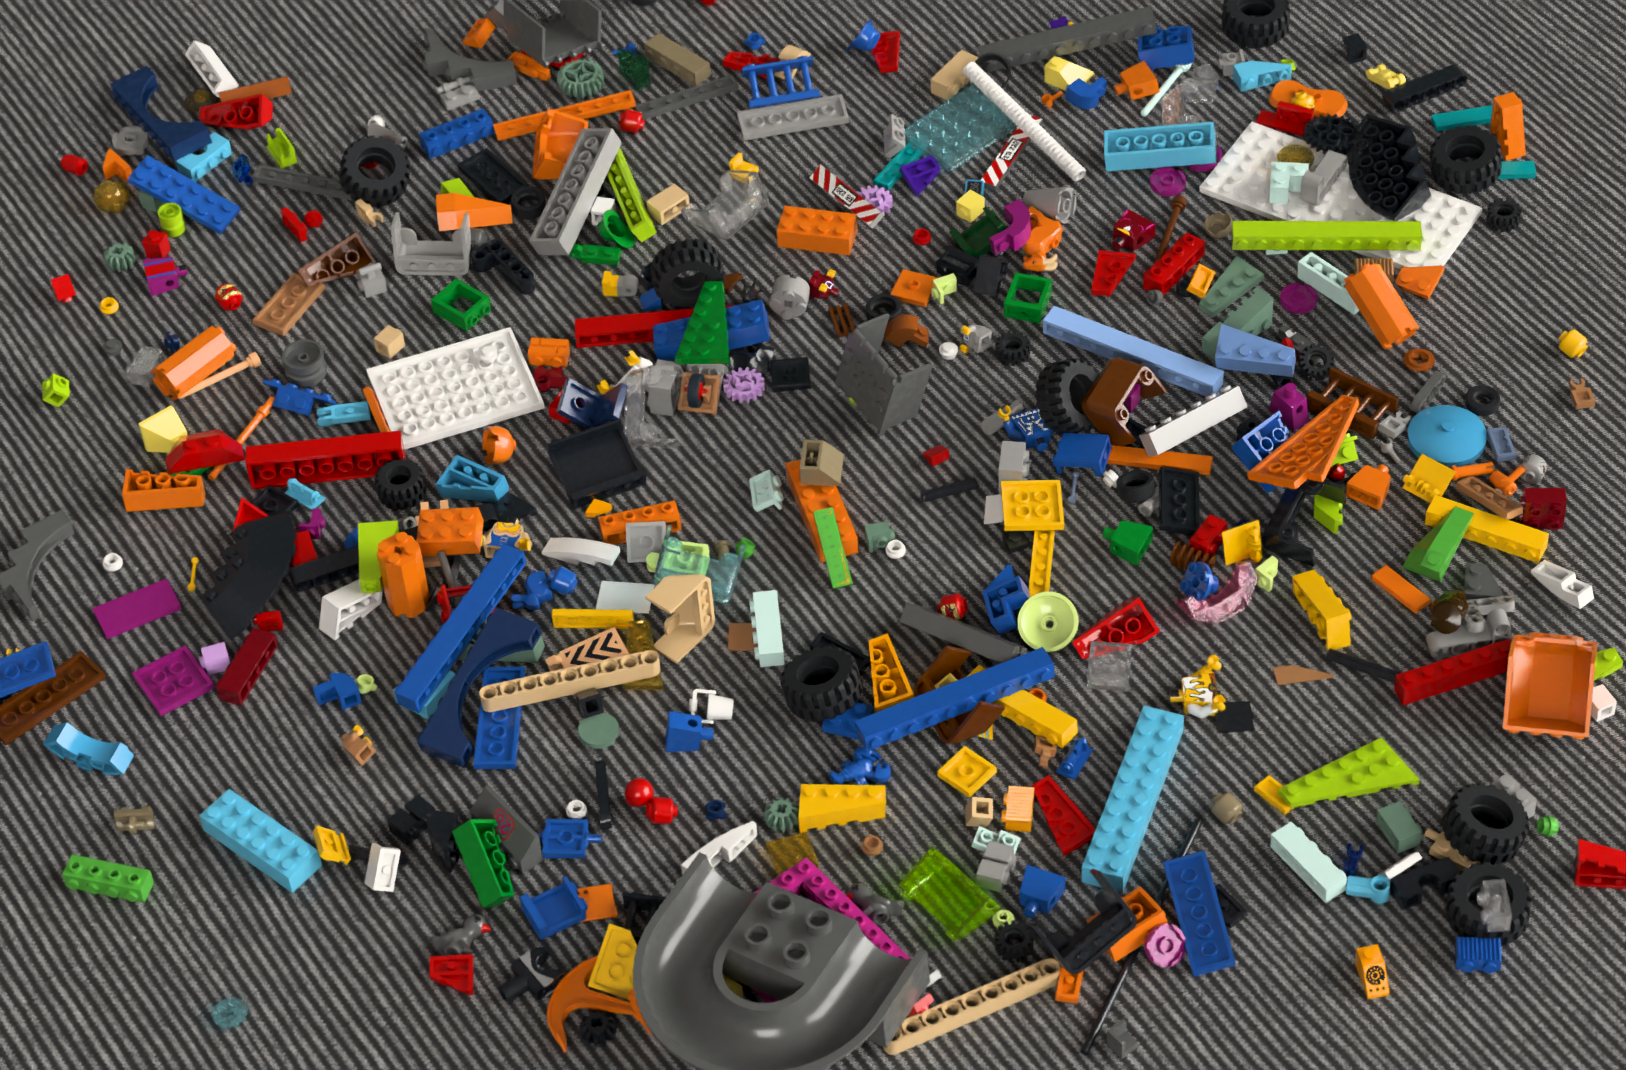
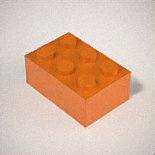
(450, 530)
(1147, 914)

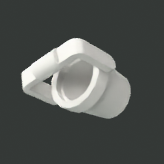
(717, 708)

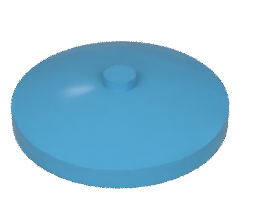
(1447, 435)

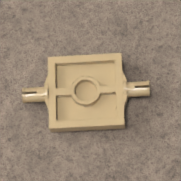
(1442, 849)

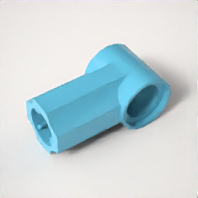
(1369, 888)

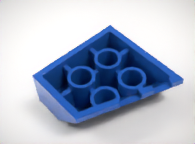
(1167, 47)
(1260, 443)

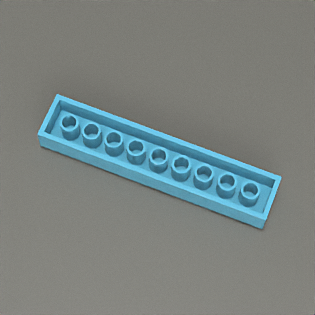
(1133, 797)

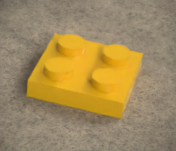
(967, 771)

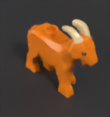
(1044, 236)

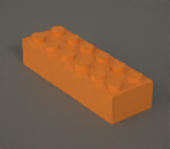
(818, 497)

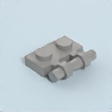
(457, 97)

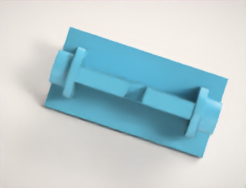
(303, 494)

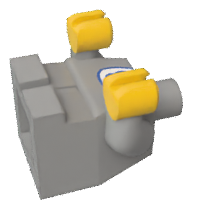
(975, 337)

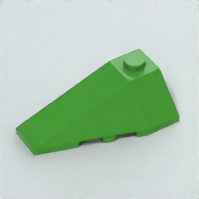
(1438, 547)

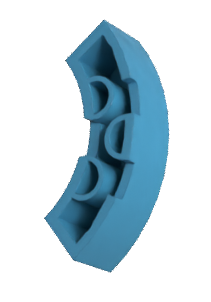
(88, 752)

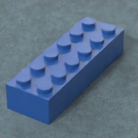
(745, 324)

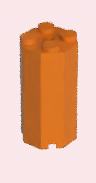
(1380, 305)
(193, 362)
(403, 575)

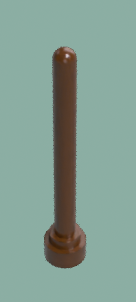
(1178, 205)

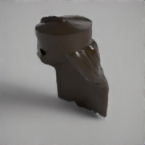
(1449, 611)

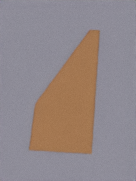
(1296, 674)

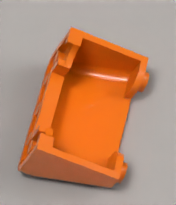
(554, 143)

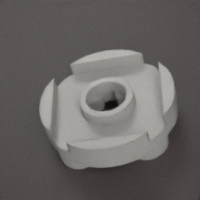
(123, 145)

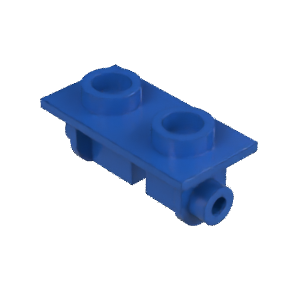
(1075, 759)

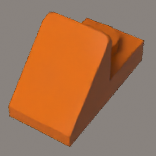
(115, 165)

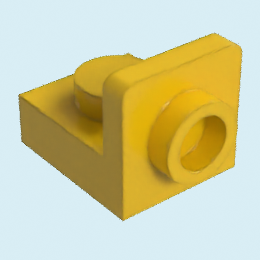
(737, 163)

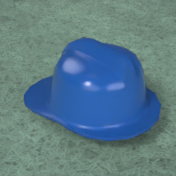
(866, 39)

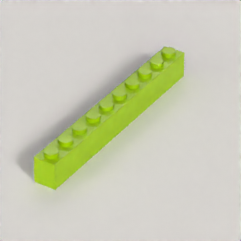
(1326, 235)

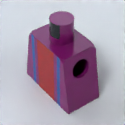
(163, 274)

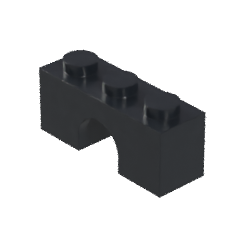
(1407, 887)

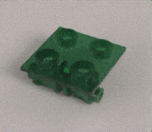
(634, 67)

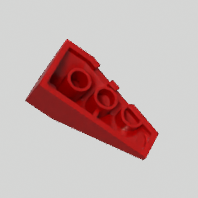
(238, 113)
(1124, 624)

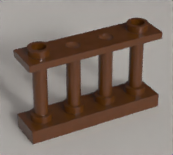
(1352, 385)

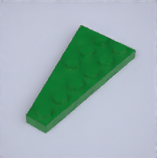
(707, 329)

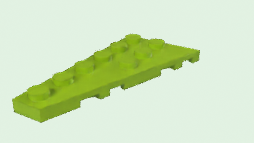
(1355, 774)

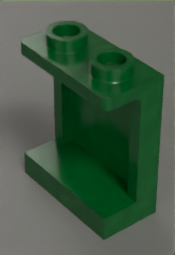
(977, 237)

